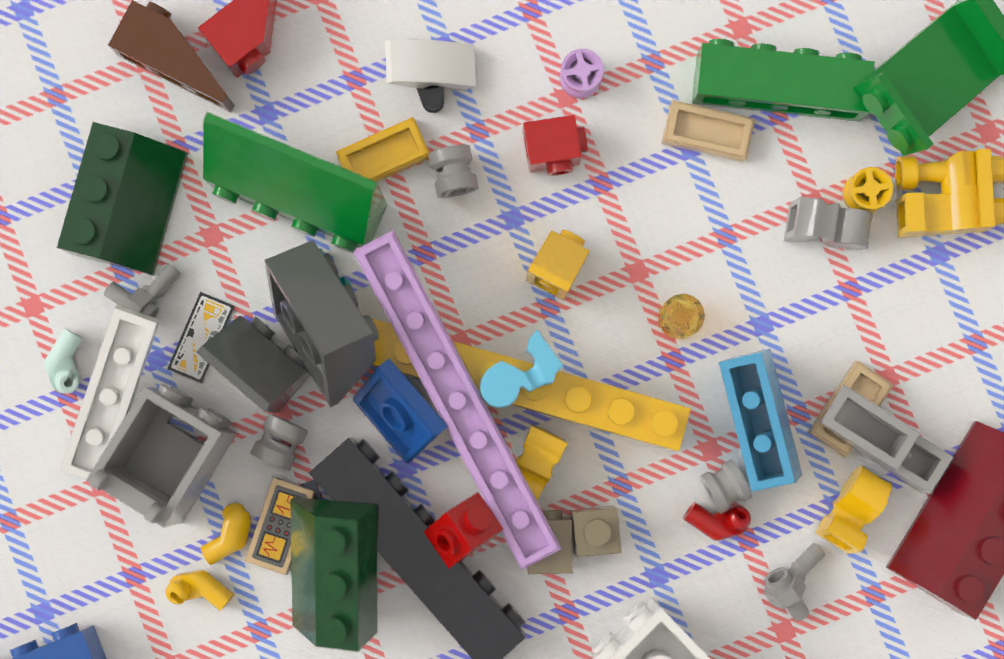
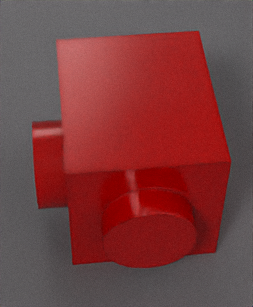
(554, 144)
(463, 530)

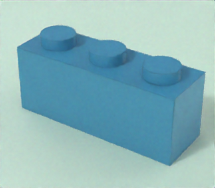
(760, 420)

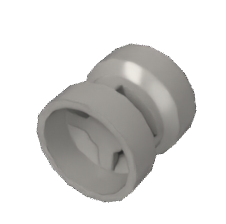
(453, 171)
(275, 451)

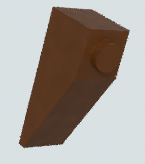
(156, 45)

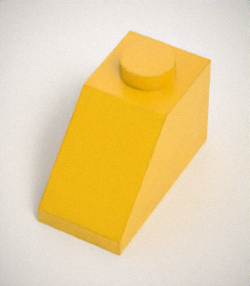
(558, 263)

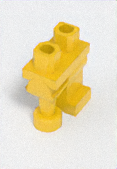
(965, 195)

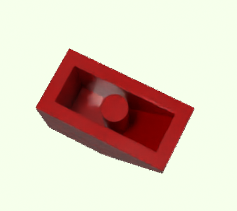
(242, 34)

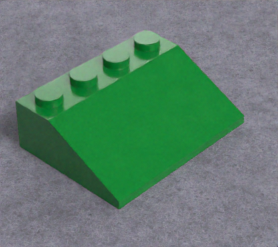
(290, 184)

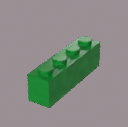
(780, 80)

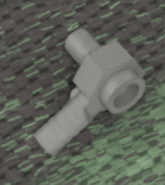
(144, 298)
(786, 587)

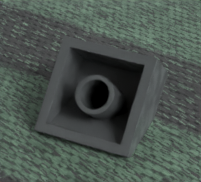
(256, 363)

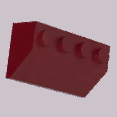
(959, 532)

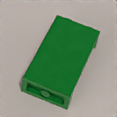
(936, 73)

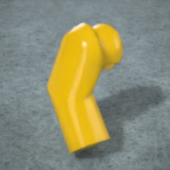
(197, 585)

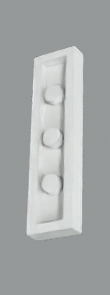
(110, 388)

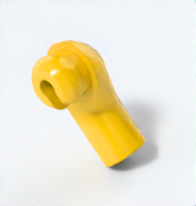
(233, 534)

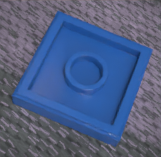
(398, 411)

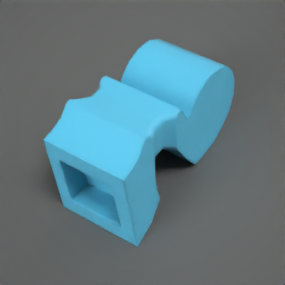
(503, 381)

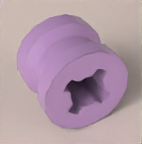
(580, 64)

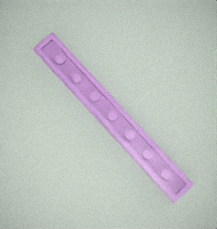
(457, 399)

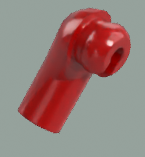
(718, 525)

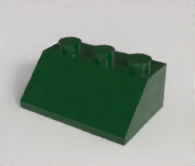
(122, 199)
(334, 572)

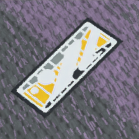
(205, 321)

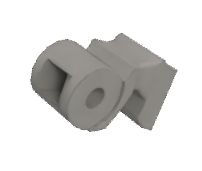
(834, 225)

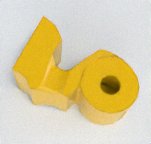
(539, 456)
(858, 504)

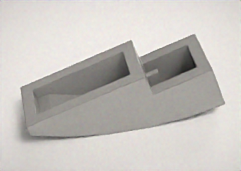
(886, 440)

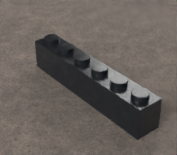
(452, 595)

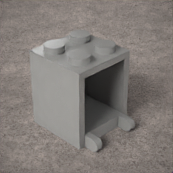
(157, 464)

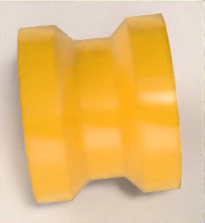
(877, 188)

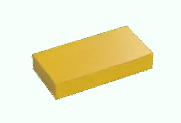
(385, 151)

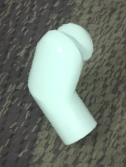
(60, 362)

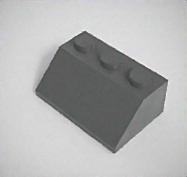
(321, 319)

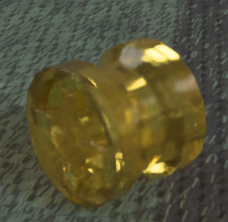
(674, 320)

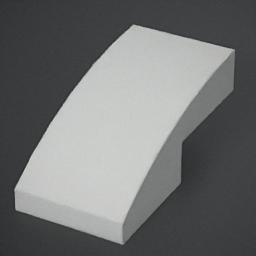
(430, 62)

